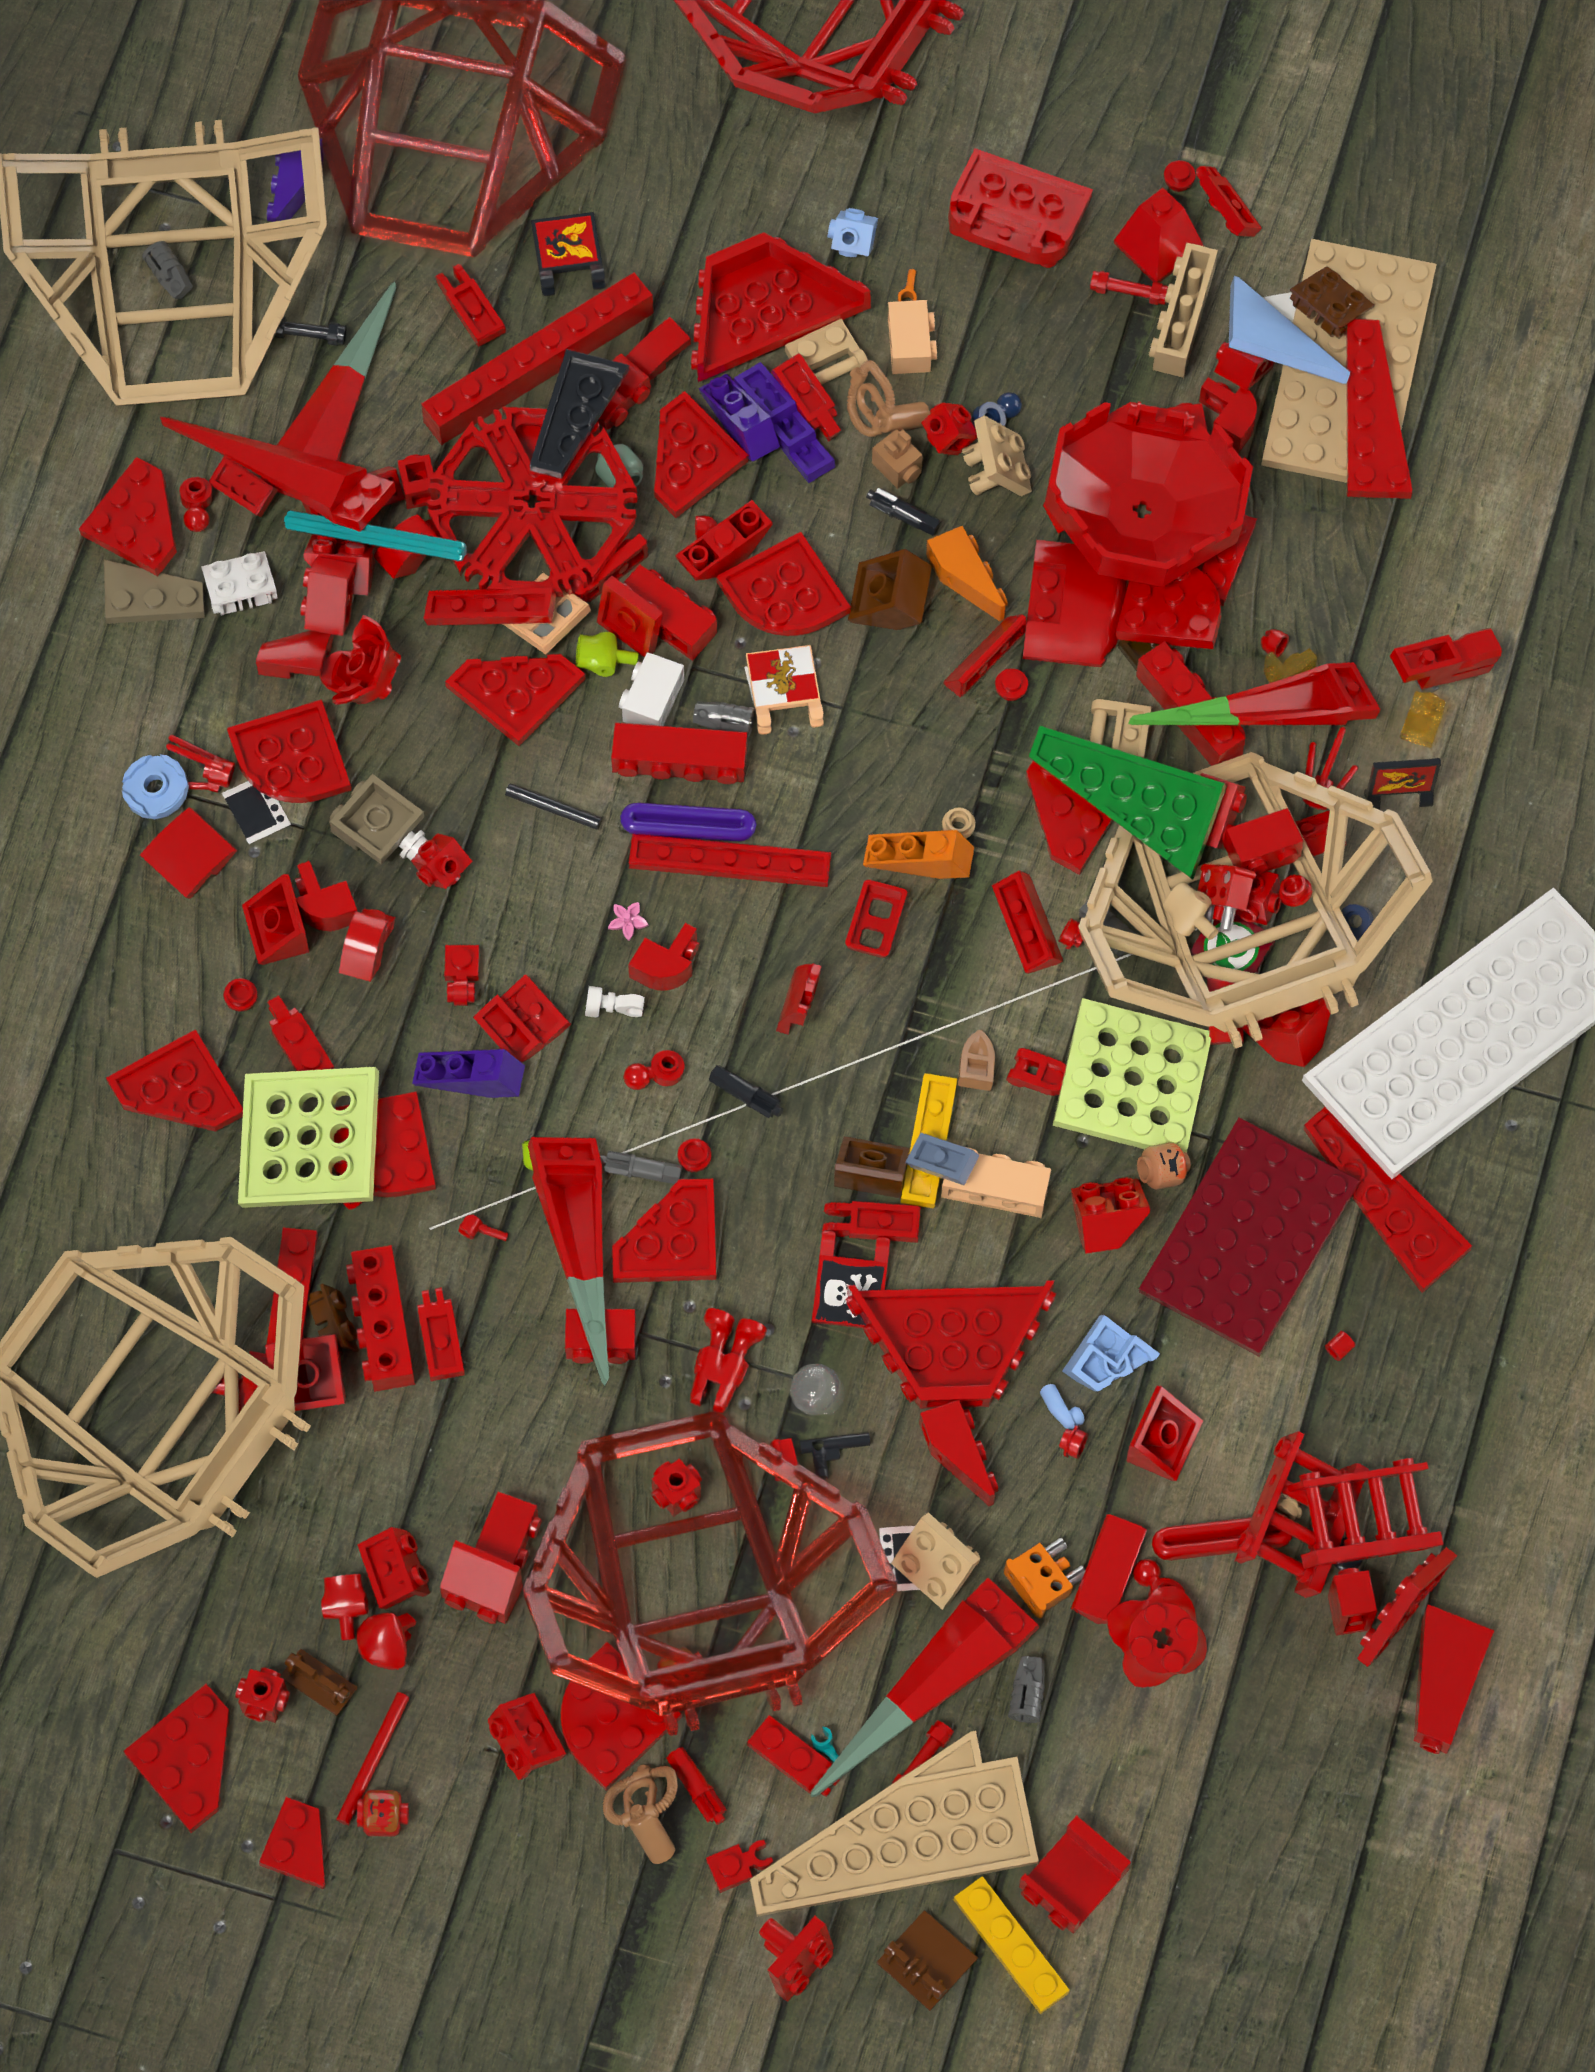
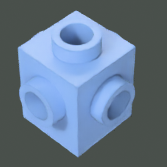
(853, 233)

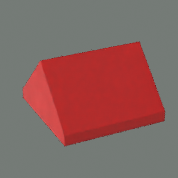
(275, 922)
(1164, 1435)

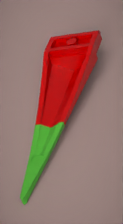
(1314, 697)

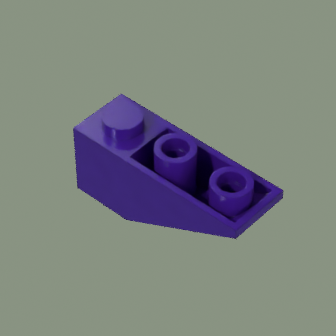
(288, 186)
(741, 417)
(470, 1072)

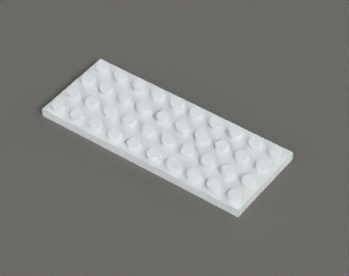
(1464, 1036)

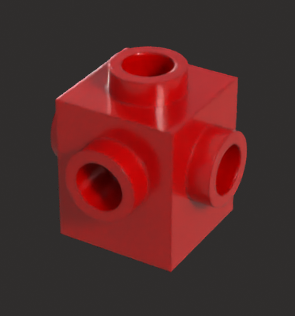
(949, 428)
(440, 861)
(1263, 899)
(679, 1497)
(262, 1706)

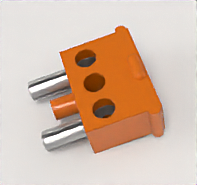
(1034, 1587)

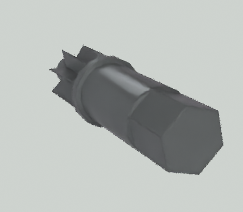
(640, 1167)

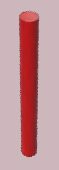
(372, 1758)

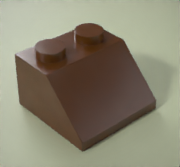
(890, 591)

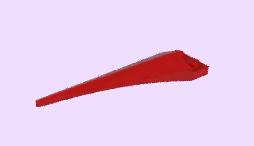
(328, 486)

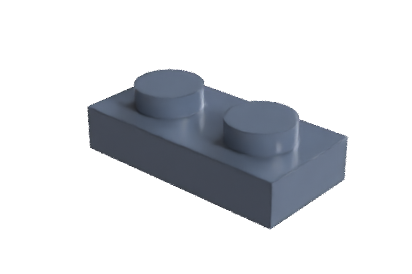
(942, 1158)

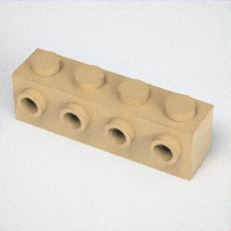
(1184, 310)

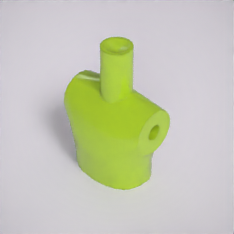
(601, 654)

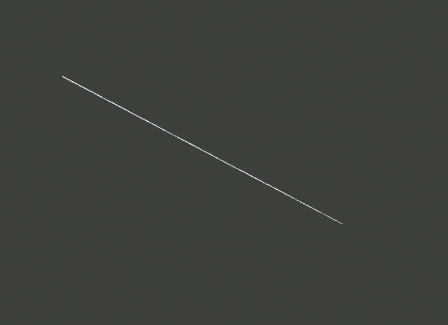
(801, 1083)

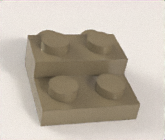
(375, 819)

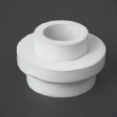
(411, 844)

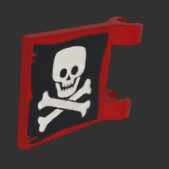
(838, 1272)

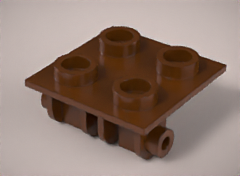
(1331, 300)
(926, 1960)

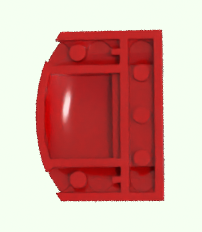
(1071, 608)

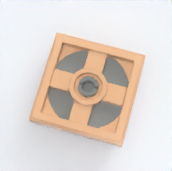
(566, 615)

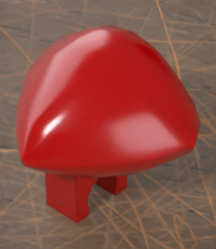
(384, 1638)

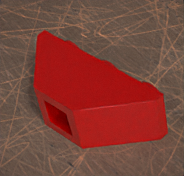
(726, 543)

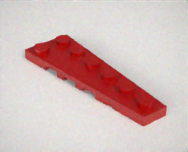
(1373, 431)
(1402, 1217)

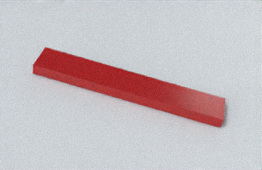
(730, 860)

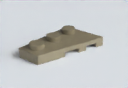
(142, 596)

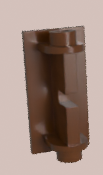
(330, 1307)
(318, 1681)

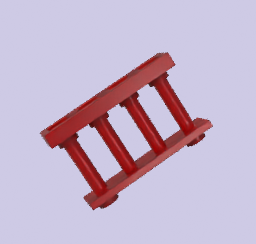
(1250, 1541)
(1355, 1546)

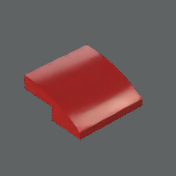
(188, 852)
(522, 1019)

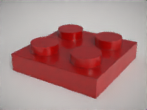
(629, 616)

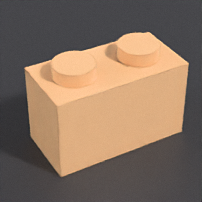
(910, 337)

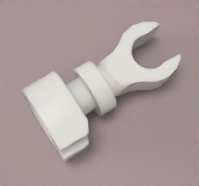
(628, 1004)

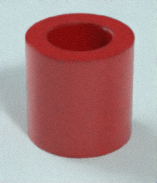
(1340, 1345)

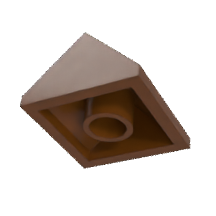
(871, 1167)

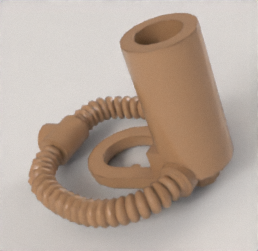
(889, 416)
(644, 1819)

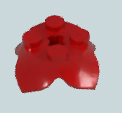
(364, 670)
(1133, 1627)

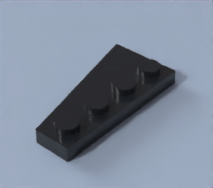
(576, 404)

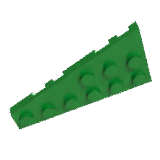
(1150, 800)

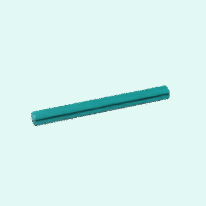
(377, 536)

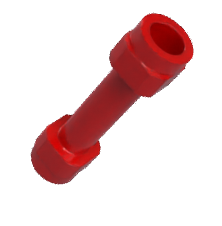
(1101, 282)
(937, 1736)

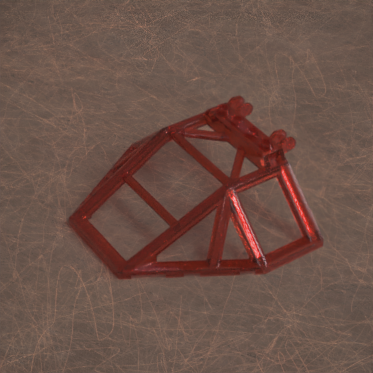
(522, 97)
(724, 1676)

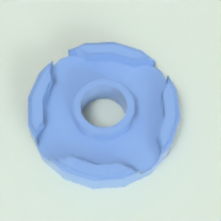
(165, 800)

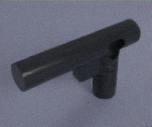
(831, 1448)

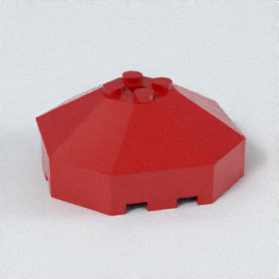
(1153, 459)

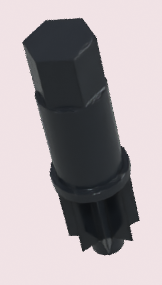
(903, 511)
(745, 1091)

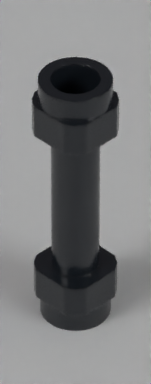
(334, 334)

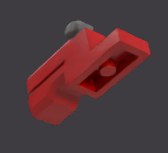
(1447, 660)

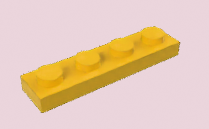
(934, 1120)
(1011, 1945)

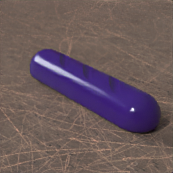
(688, 821)

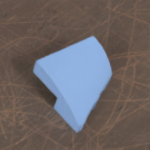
(1107, 1355)

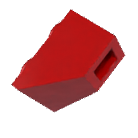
(345, 551)
(1295, 1033)
(1108, 1212)

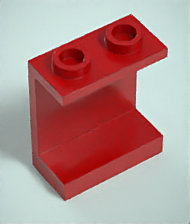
(1074, 1876)

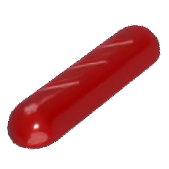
(1209, 1539)

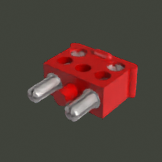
(1228, 890)

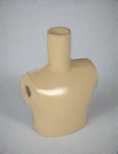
(1188, 910)

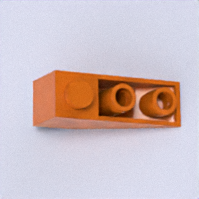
(960, 568)
(921, 853)

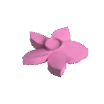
(628, 920)

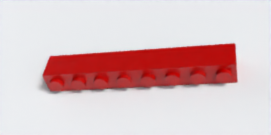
(537, 358)

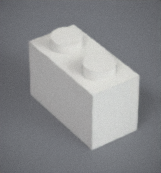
(652, 692)

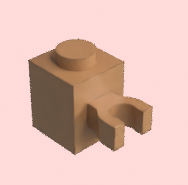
(897, 458)

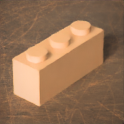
(1003, 1185)

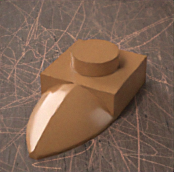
(977, 1062)

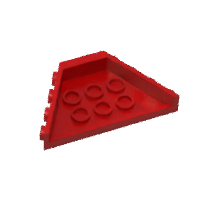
(764, 298)
(951, 1339)

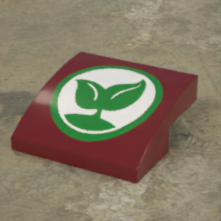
(1245, 961)

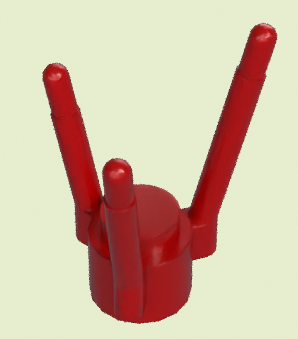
(216, 769)
(1323, 779)

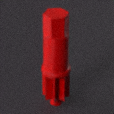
(697, 1786)

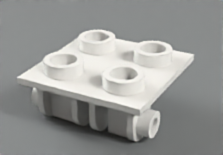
(239, 580)

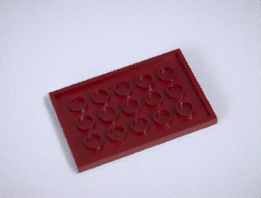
(1248, 1236)

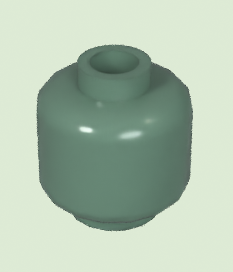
(630, 460)

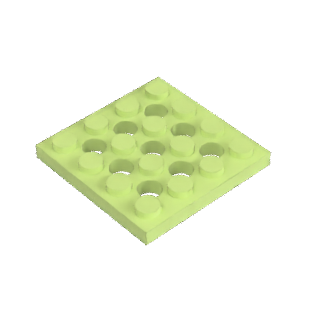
(1158, 1035)
(321, 1186)

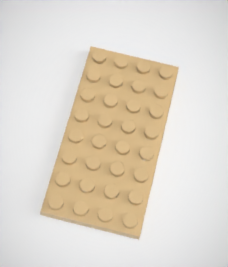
(1310, 410)

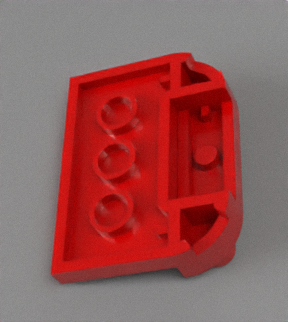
(1016, 209)

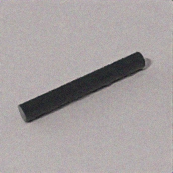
(553, 806)

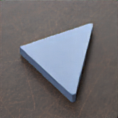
(1266, 333)

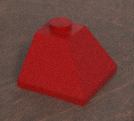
(1157, 235)

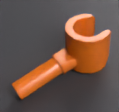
(909, 291)

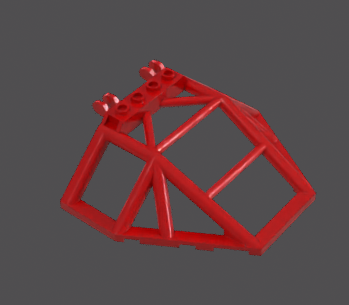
(870, 78)

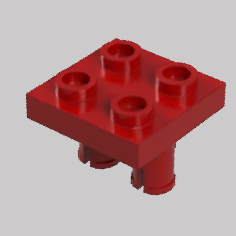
(796, 1955)

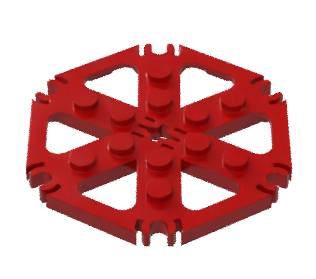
(515, 516)

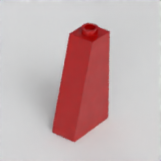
(1446, 1674)

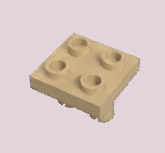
(1001, 456)
(935, 1560)

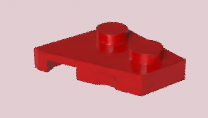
(296, 1844)

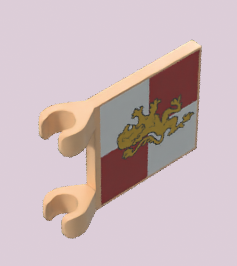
(784, 681)

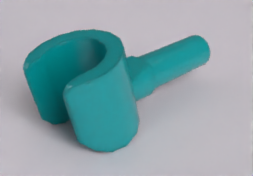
(827, 1746)

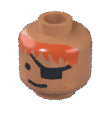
(1163, 1165)

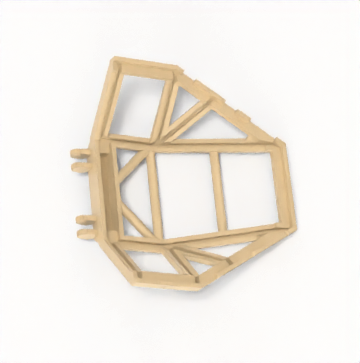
(90, 254)
(1303, 977)
(246, 1434)

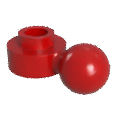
(196, 516)
(638, 1076)
(1148, 1574)

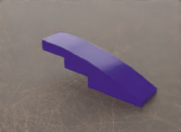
(793, 432)

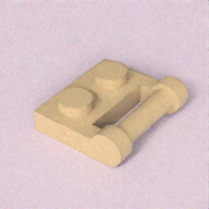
(826, 346)
(1126, 737)

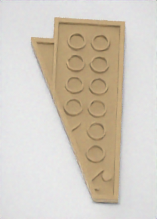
(924, 1829)

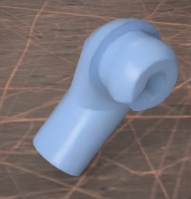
(1058, 1408)

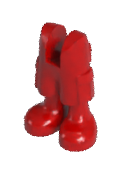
(722, 1368)

